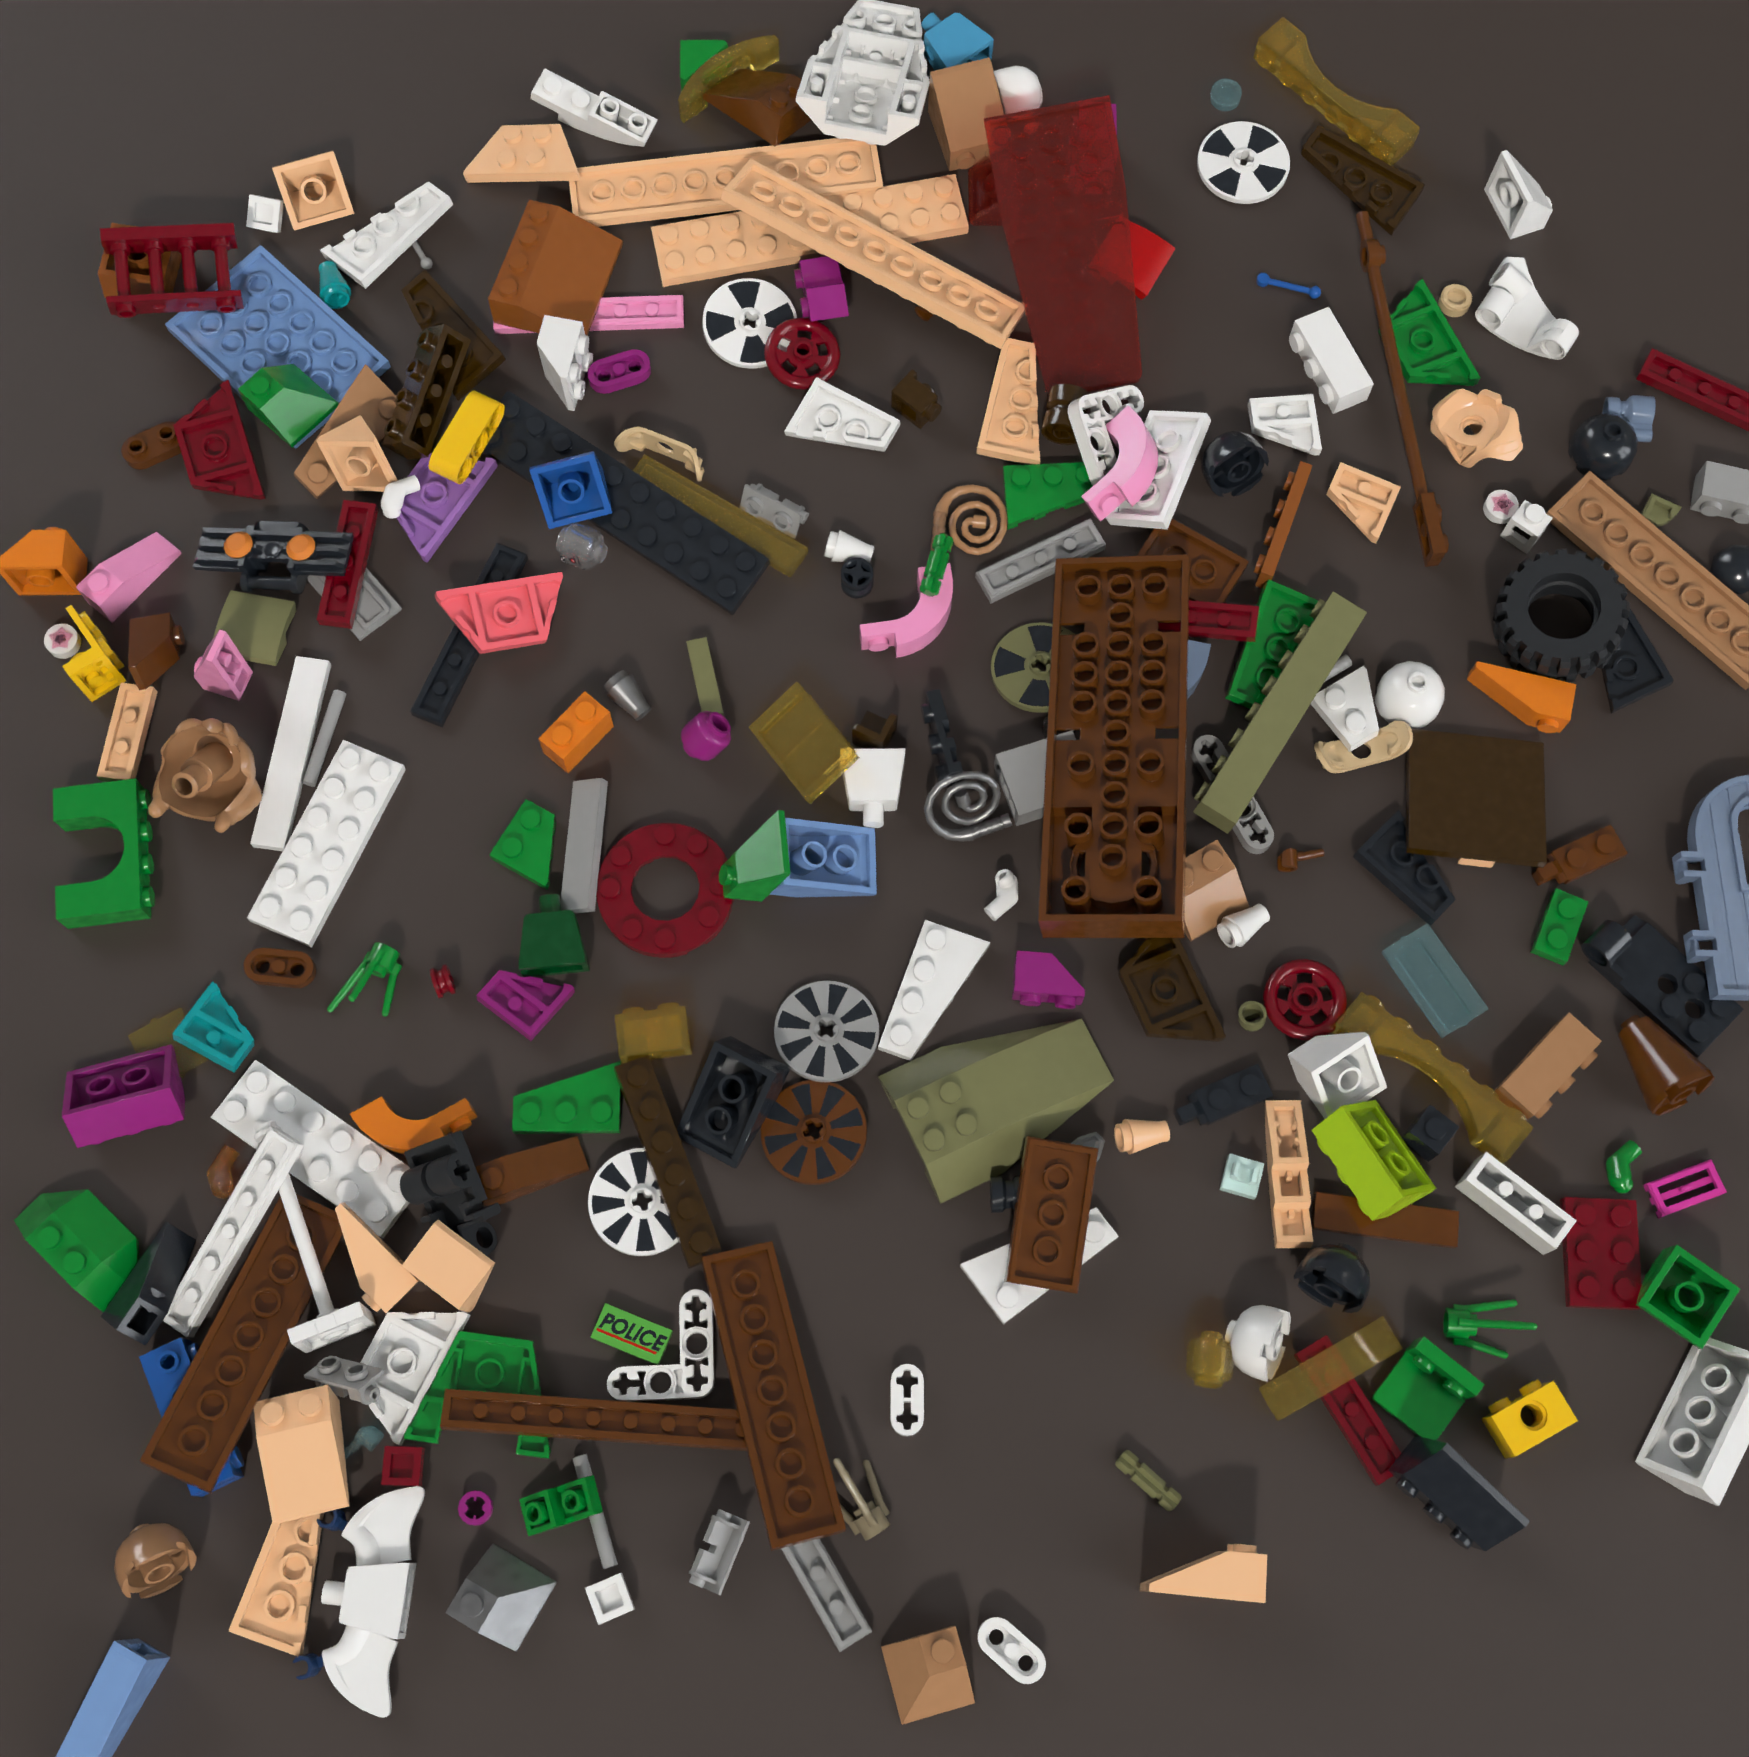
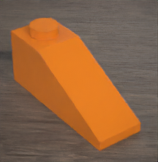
(1529, 697)

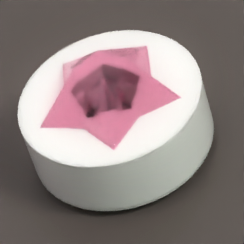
(1500, 506)
(62, 641)

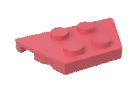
(504, 612)

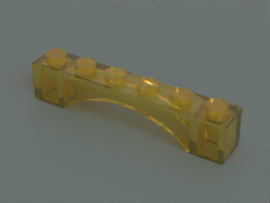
(1377, 129)
(1488, 1121)

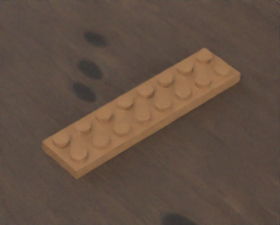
(1658, 573)

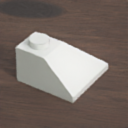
(1517, 197)
(1338, 1070)

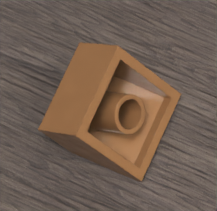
(1210, 890)

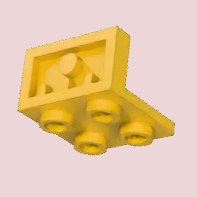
(98, 667)

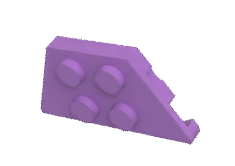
(439, 504)

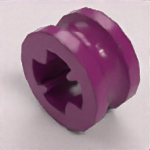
(487, 1507)

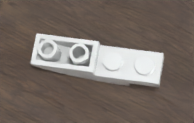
(596, 115)

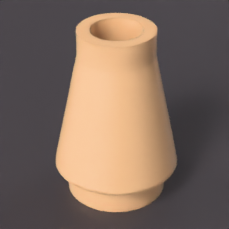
(1140, 1134)

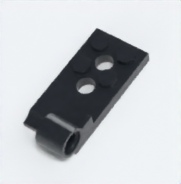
(1634, 961)

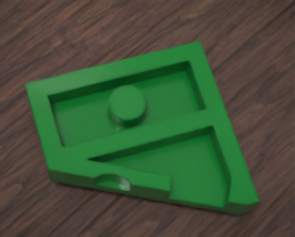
(528, 844)

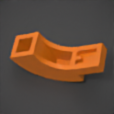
(403, 1134)

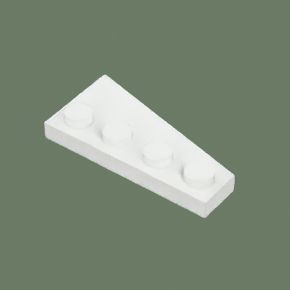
(932, 979)
(1009, 1299)

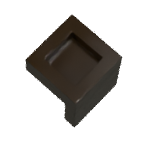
(874, 731)

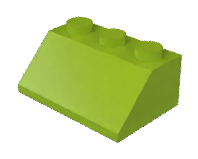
(1372, 1159)

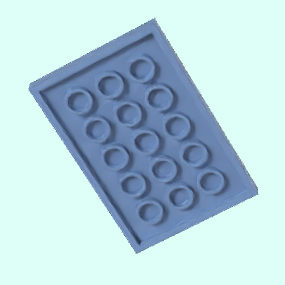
(277, 327)

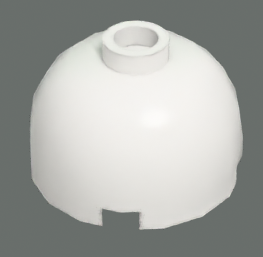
(1410, 694)
(1258, 1340)

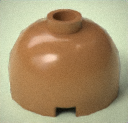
(152, 1559)

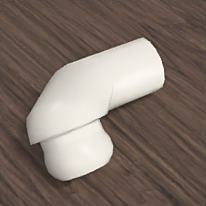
(395, 493)

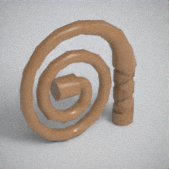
(977, 521)

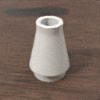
(843, 547)
(1242, 925)

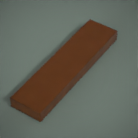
(1409, 1224)

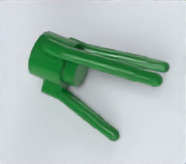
(377, 962)
(1461, 1324)

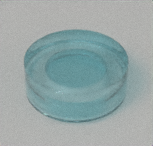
(1225, 94)

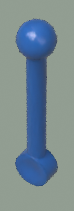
(1263, 280)

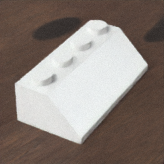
(1702, 1423)

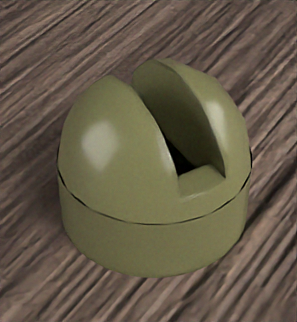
(1250, 1011)

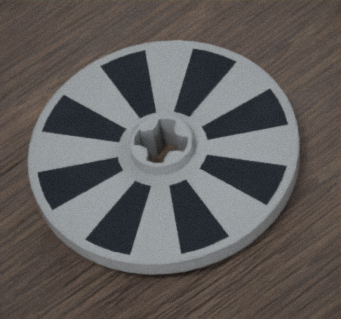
(826, 1057)

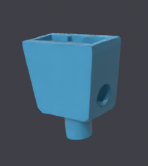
(954, 41)

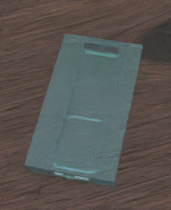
(1434, 980)

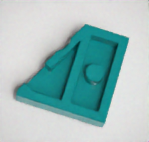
(215, 1030)

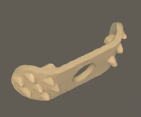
(641, 438)
(1388, 744)

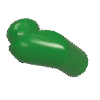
(1618, 1167)

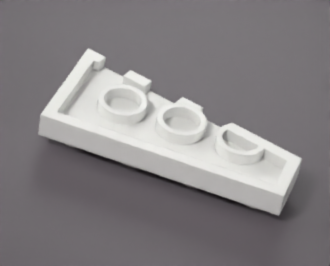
(375, 247)

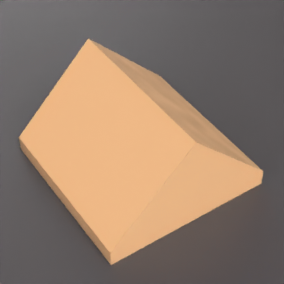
(313, 190)
(356, 457)
(450, 1266)

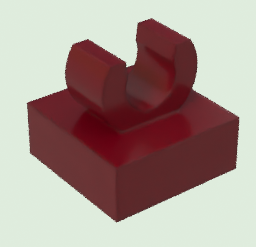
(402, 1466)

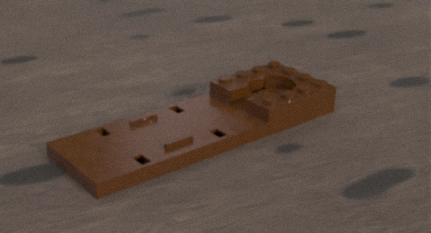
(1118, 783)

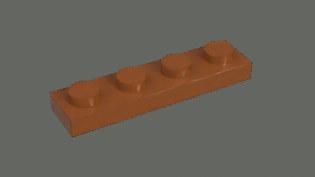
(1285, 513)

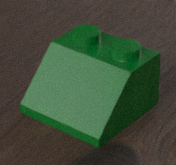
(1686, 1295)

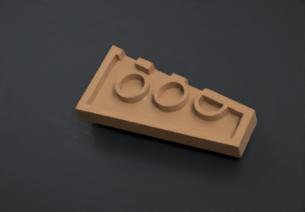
(365, 397)

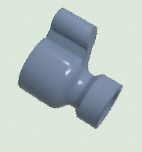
(1637, 411)

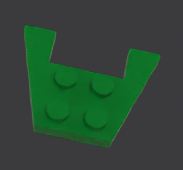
(483, 1365)

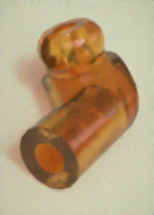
(219, 1173)

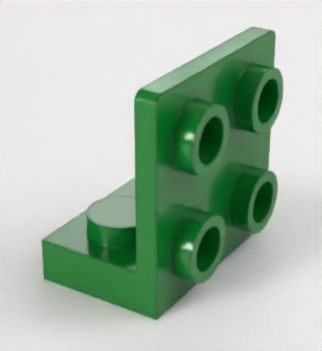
(1426, 1389)

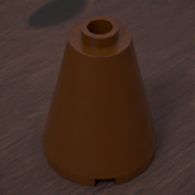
(1661, 1065)

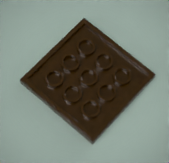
(1476, 798)

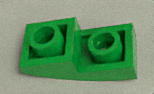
(561, 1505)

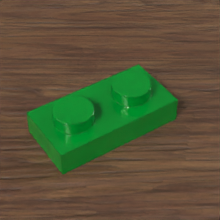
(1559, 927)

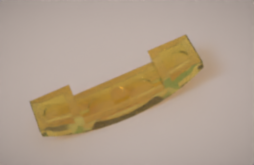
(752, 53)
(1330, 1368)

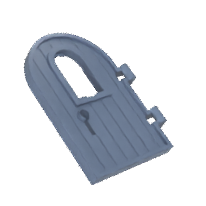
(1719, 889)

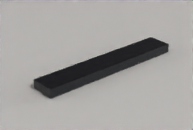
(458, 653)

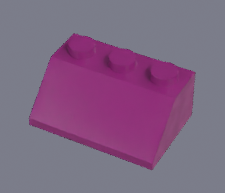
(123, 1096)

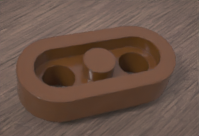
(154, 446)
(281, 967)

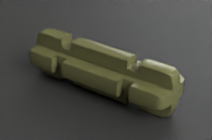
(1148, 1480)

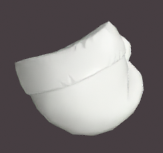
(1018, 89)

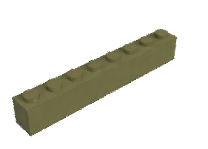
(1279, 712)

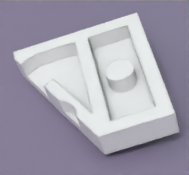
(1349, 709)

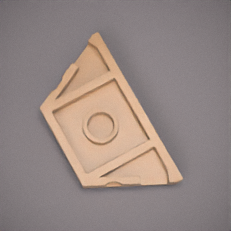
(524, 155)

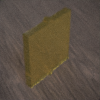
(159, 1034)

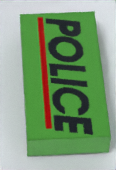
(631, 1334)

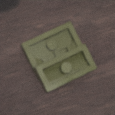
(257, 625)

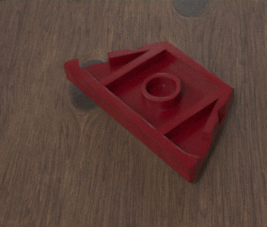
(218, 447)

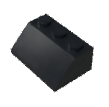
(1456, 1494)

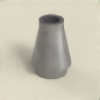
(627, 694)

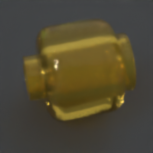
(1209, 1360)

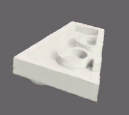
(841, 419)

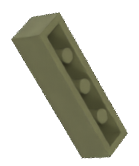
(704, 675)

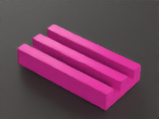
(1658, 1199)

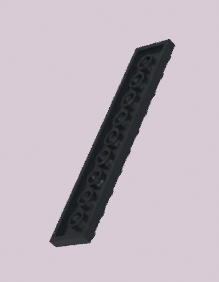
(641, 514)

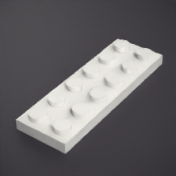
(326, 843)
(334, 1156)

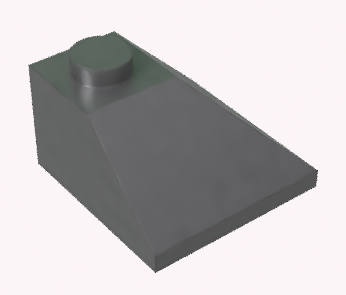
(501, 1598)

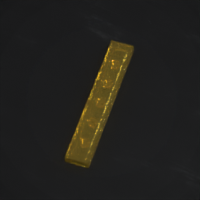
(781, 549)

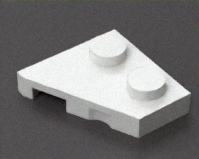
(1287, 421)

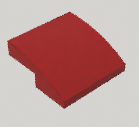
(1149, 258)

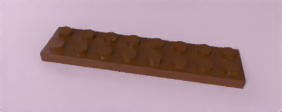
(241, 1350)
(772, 1396)

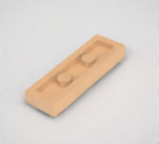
(127, 733)

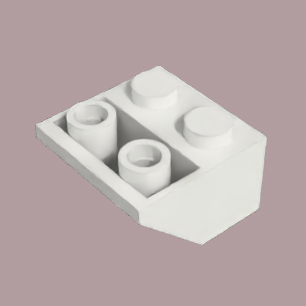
(565, 357)

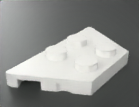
(411, 1353)

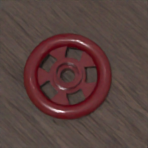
(820, 335)
(1320, 977)

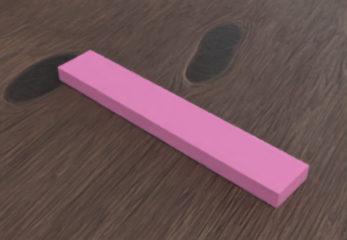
(629, 314)

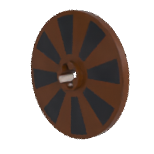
(839, 1142)

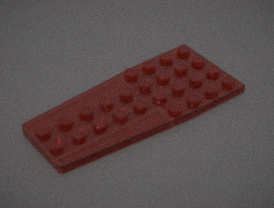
(1069, 239)

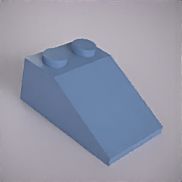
(829, 860)

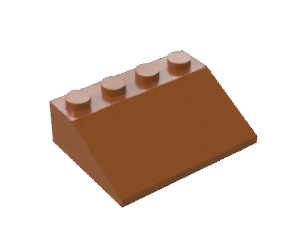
(553, 269)

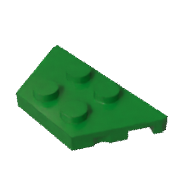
(1428, 344)

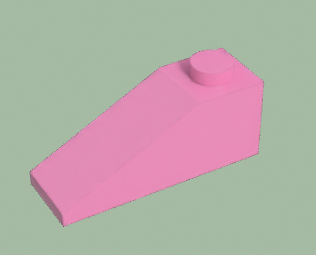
(125, 576)
(223, 668)

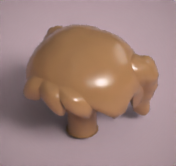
(206, 774)

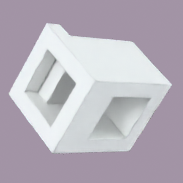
(1530, 519)

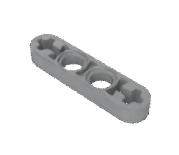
(1261, 823)

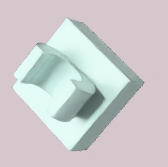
(1241, 1176)

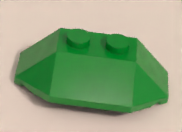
(81, 1242)

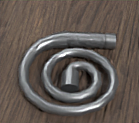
(963, 801)

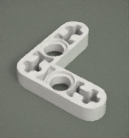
(1094, 425)
(678, 1372)

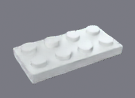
(1178, 444)

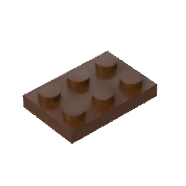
(1212, 567)

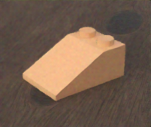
(302, 1453)
(1226, 1575)

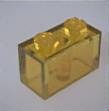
(653, 1032)

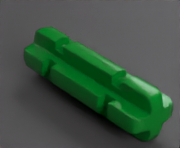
(936, 565)

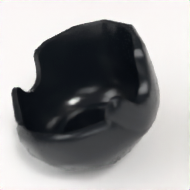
(1732, 568)

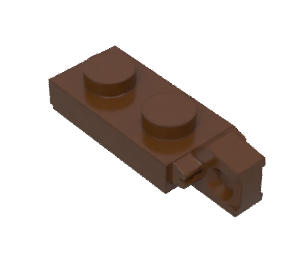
(1581, 857)

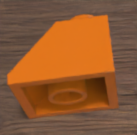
(44, 563)

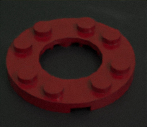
(654, 936)

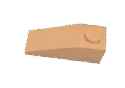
(374, 1263)

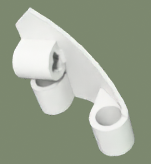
(1520, 316)

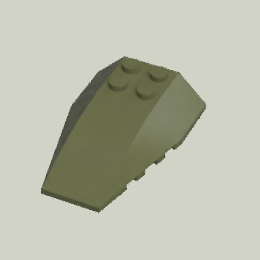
(982, 1098)

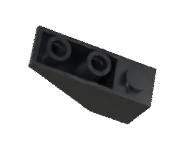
(151, 1285)

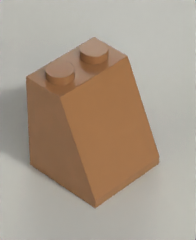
(957, 107)

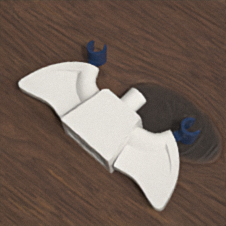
(371, 1599)

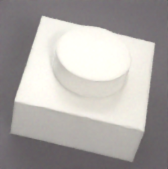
(265, 213)
(610, 1598)

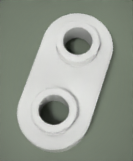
(1011, 1650)

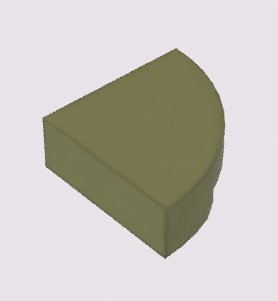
(1659, 510)

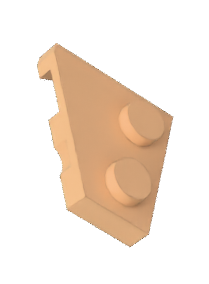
(1363, 499)

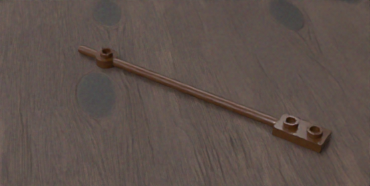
(1426, 511)

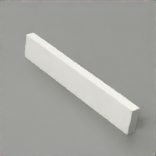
(291, 753)
(232, 1231)

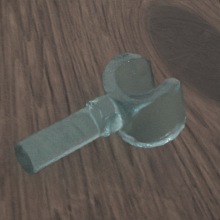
(368, 1437)

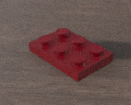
(1602, 1254)

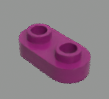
(618, 370)

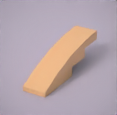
(1288, 1174)

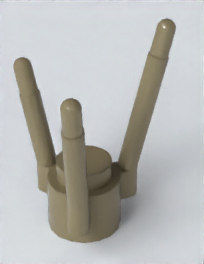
(869, 1518)

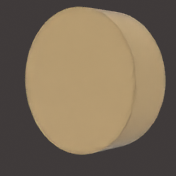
(1455, 300)

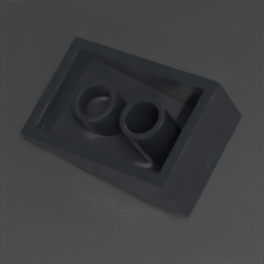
(731, 1100)

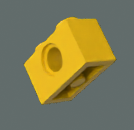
(1550, 1417)

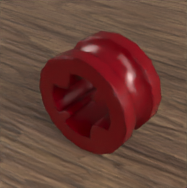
(442, 981)

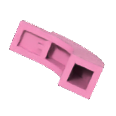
(1133, 469)
(915, 629)

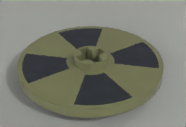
(1015, 666)

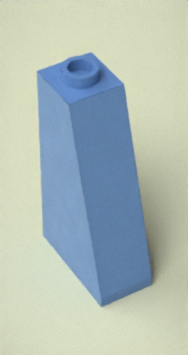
(114, 1699)

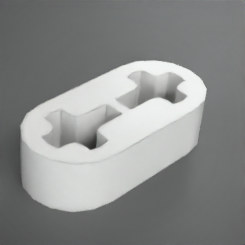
(897, 1400)

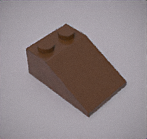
(761, 102)

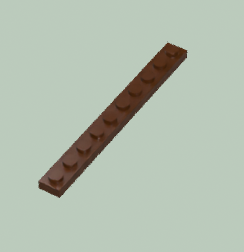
(592, 1419)

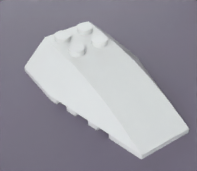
(868, 75)

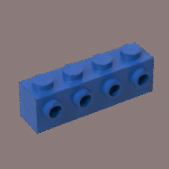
(165, 1371)

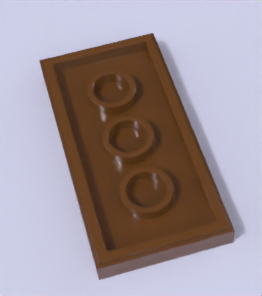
(1051, 1215)

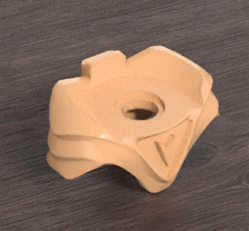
(1492, 422)

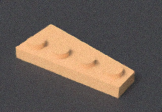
(1011, 415)
(281, 1587)

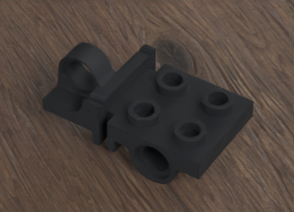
(450, 1188)

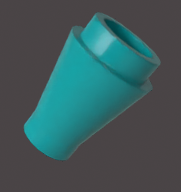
(333, 287)

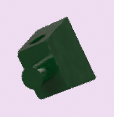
(551, 941)

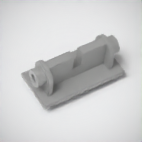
(765, 506)
(347, 1378)
(713, 1566)

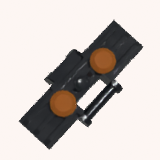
(273, 541)

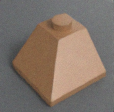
(928, 1674)

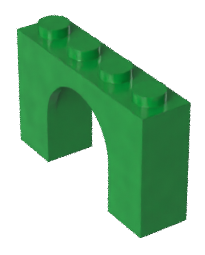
(127, 890)

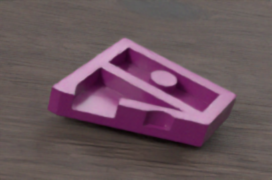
(524, 1001)

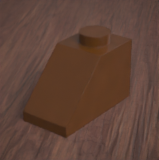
(153, 647)

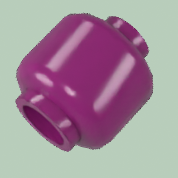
(706, 735)

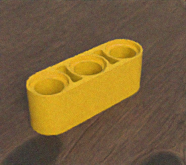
(466, 437)

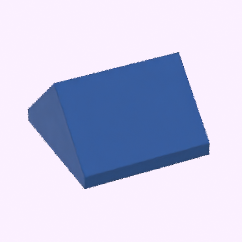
(571, 489)

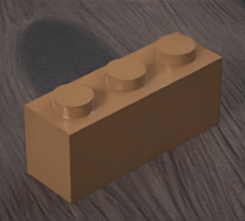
(1549, 1067)

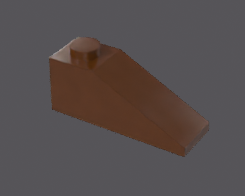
(531, 1170)

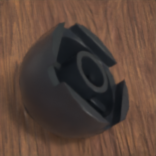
(1604, 446)
(1233, 463)
(1334, 1275)

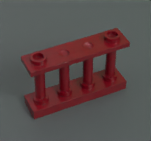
(160, 239)

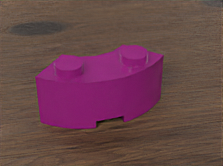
(821, 289)

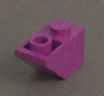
(1043, 978)

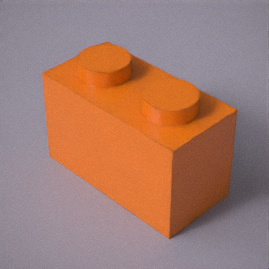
(576, 732)

